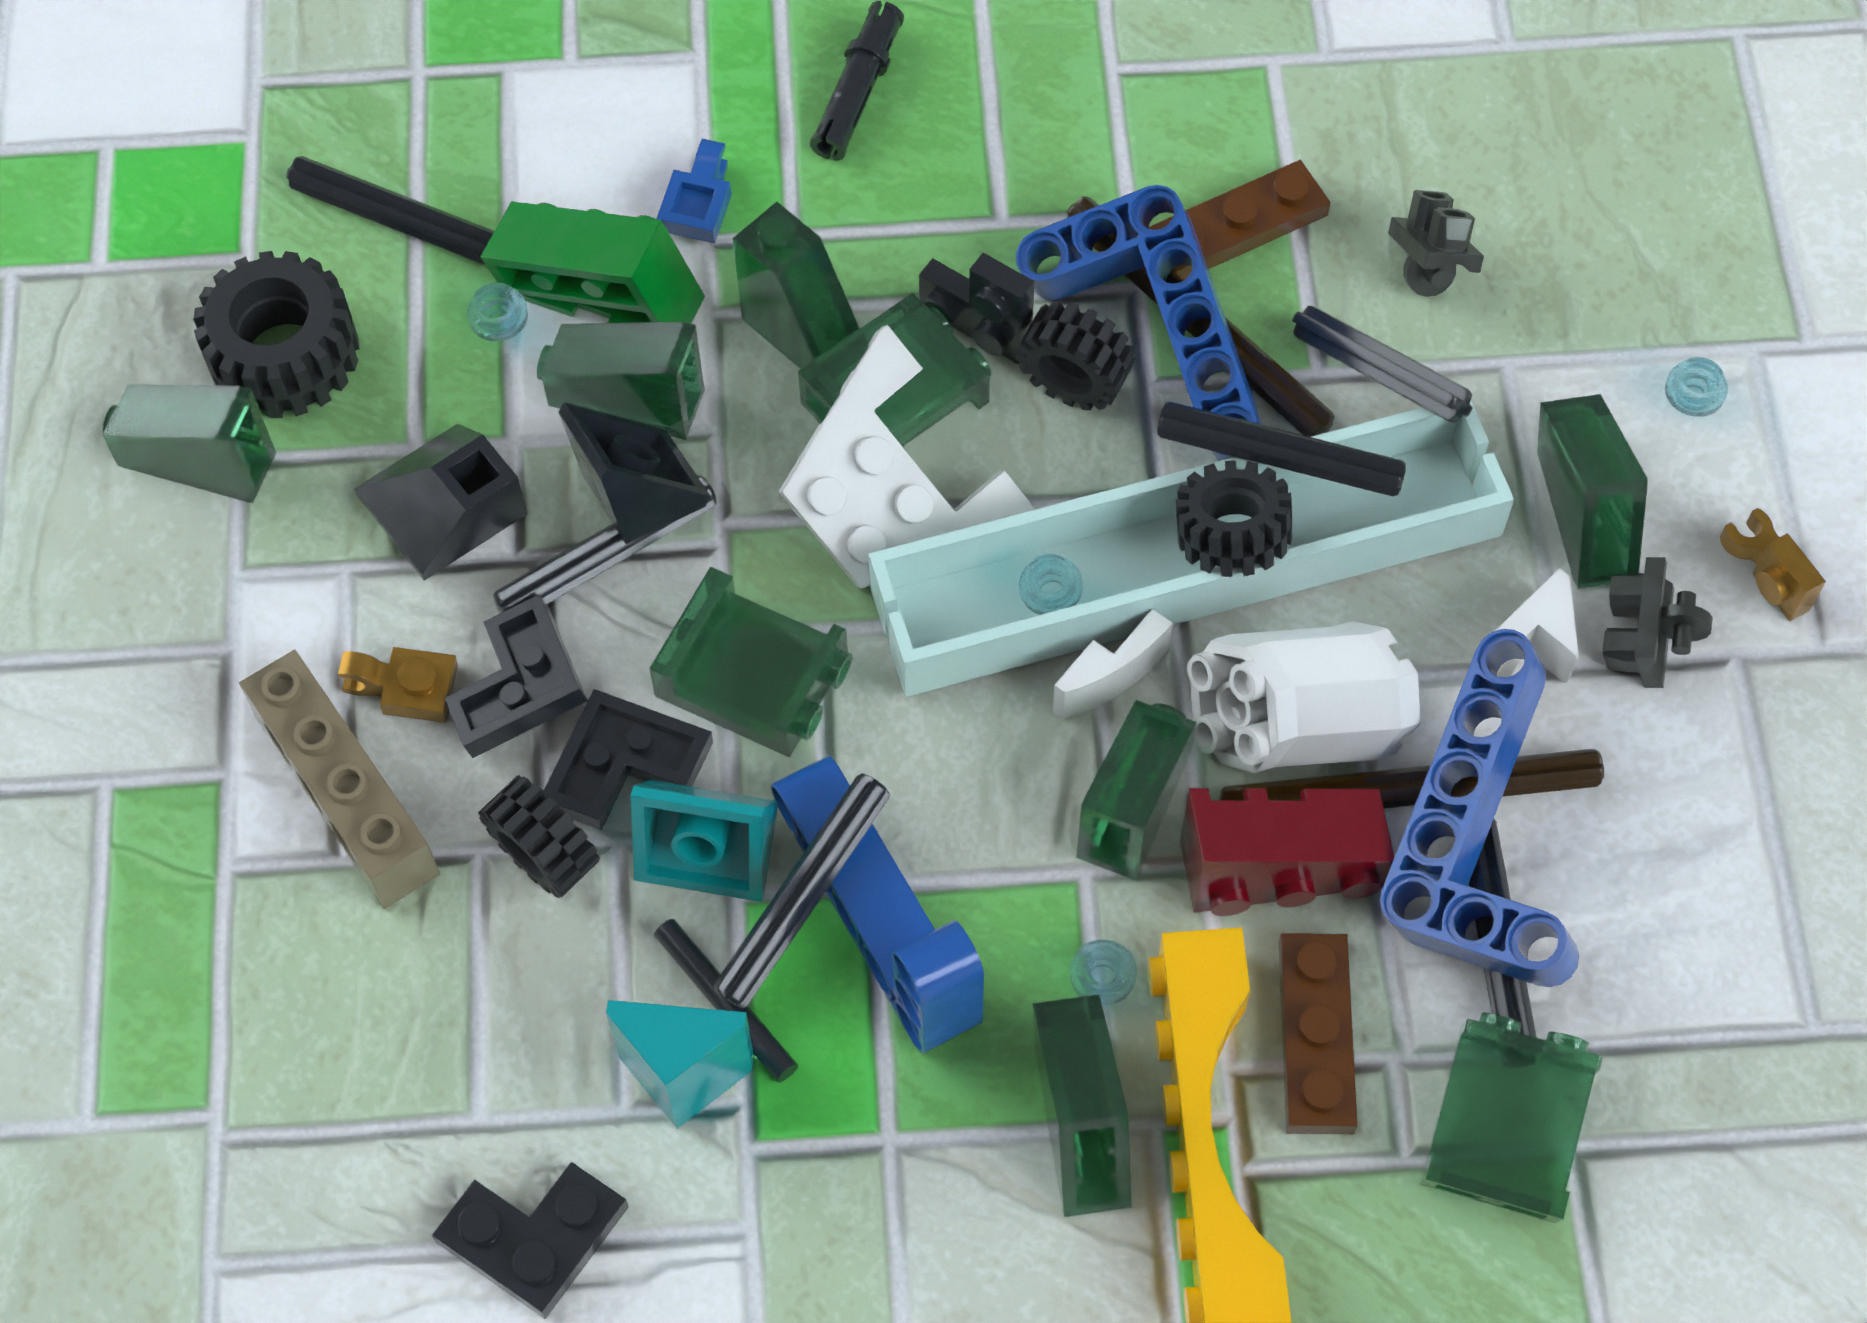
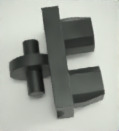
(1435, 241)
(1651, 599)

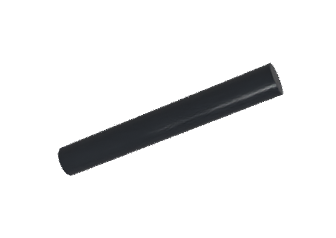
(704, 975)

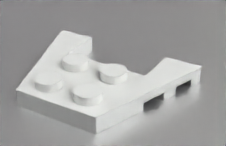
(862, 486)

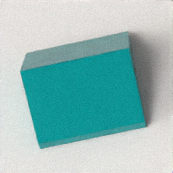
(702, 839)
(681, 1052)

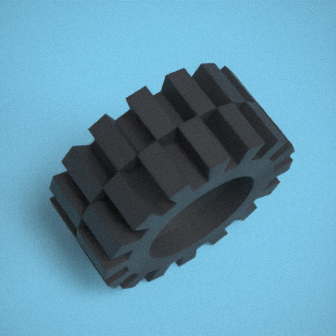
(1075, 355)
(1234, 543)
(539, 836)

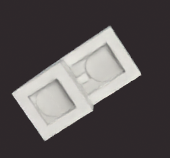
(1103, 675)

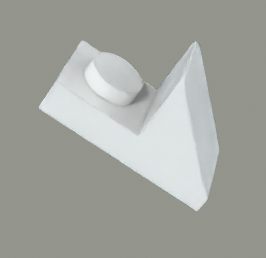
(1549, 626)

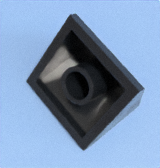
(632, 471)

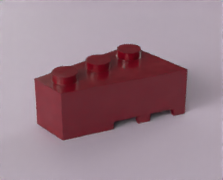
(1283, 849)

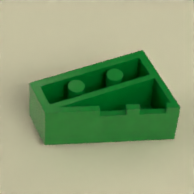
(593, 263)

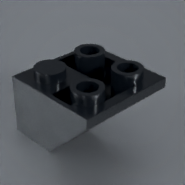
(444, 499)

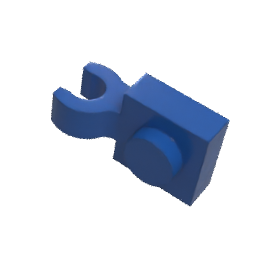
(699, 199)

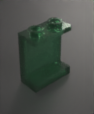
(945, 383)
(749, 666)
(1511, 1117)

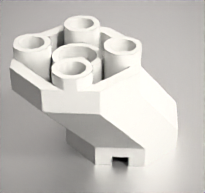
(1302, 697)

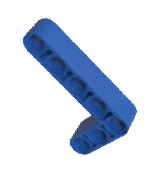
(1159, 253)
(1469, 821)
(924, 972)

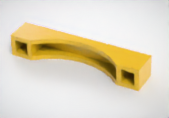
(1204, 998)

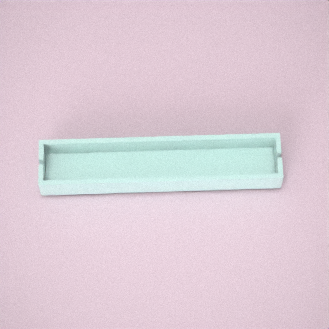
(957, 596)

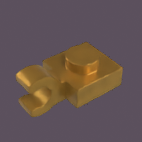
(1781, 567)
(408, 686)

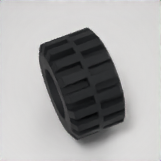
(270, 295)

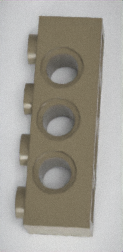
(340, 779)

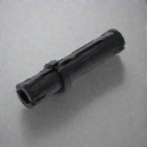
(865, 62)

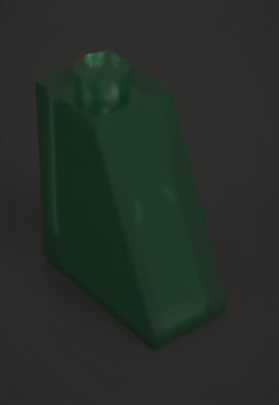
(790, 287)
(627, 371)
(192, 437)
(1593, 488)
(1134, 788)
(1083, 1105)

